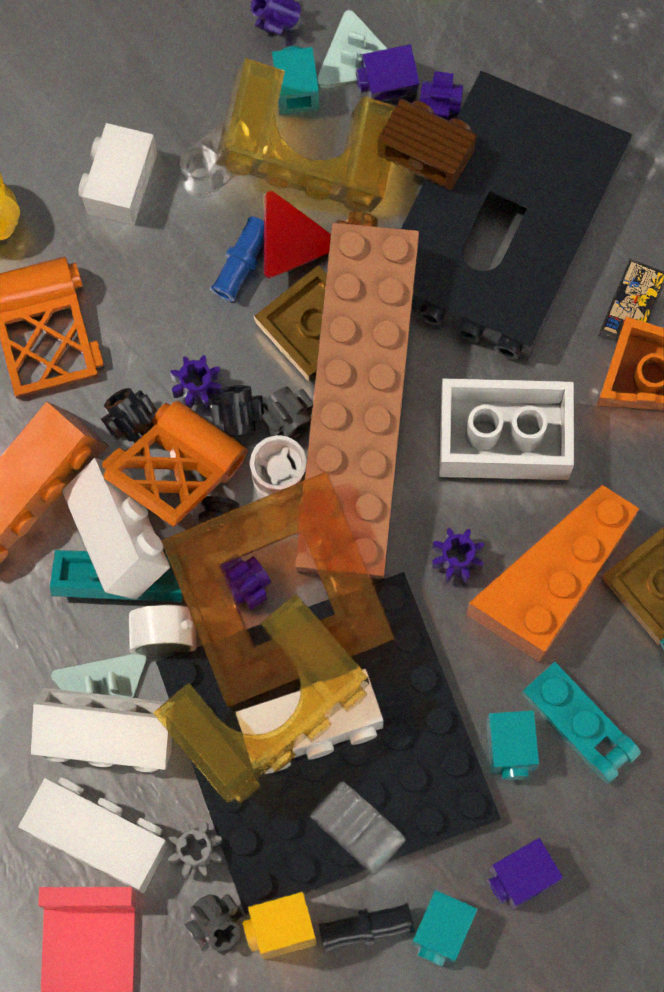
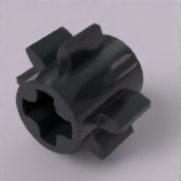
(237, 409)
(128, 414)

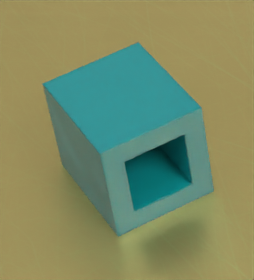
(300, 83)
(512, 744)
(443, 929)

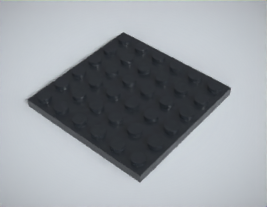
(413, 773)

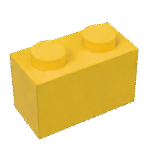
(279, 926)

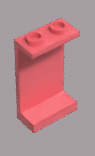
(88, 939)

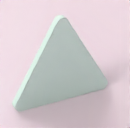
(346, 51)
(107, 677)

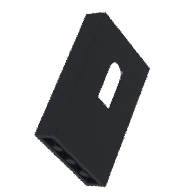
(540, 159)

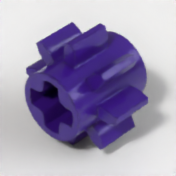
(275, 14)
(442, 94)
(199, 370)
(464, 546)
(247, 581)

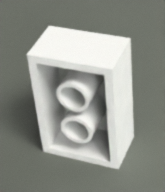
(506, 429)

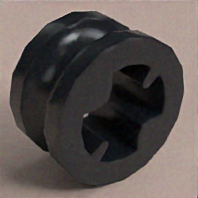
(215, 507)

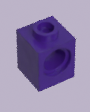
(388, 74)
(524, 874)

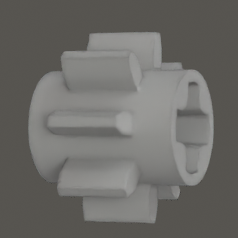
(183, 846)

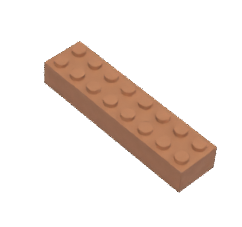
(362, 380)

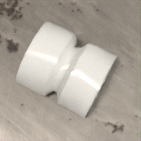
(276, 465)

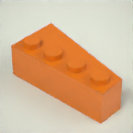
(636, 368)
(39, 466)
(549, 580)

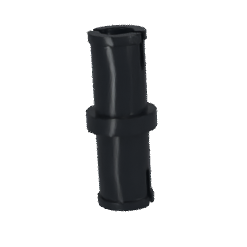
(366, 927)

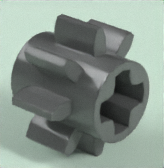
(288, 413)
(215, 922)

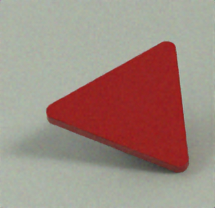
(290, 237)

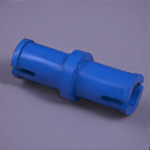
(240, 260)

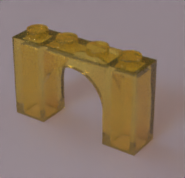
(255, 148)
(237, 759)

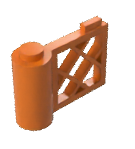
(39, 292)
(192, 446)

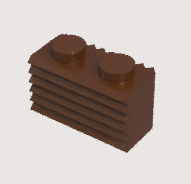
(427, 143)

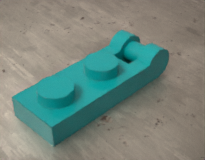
(580, 722)

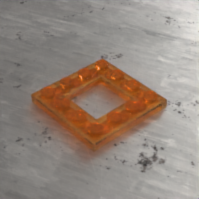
(203, 549)

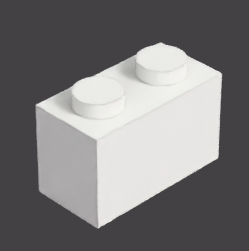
(118, 173)

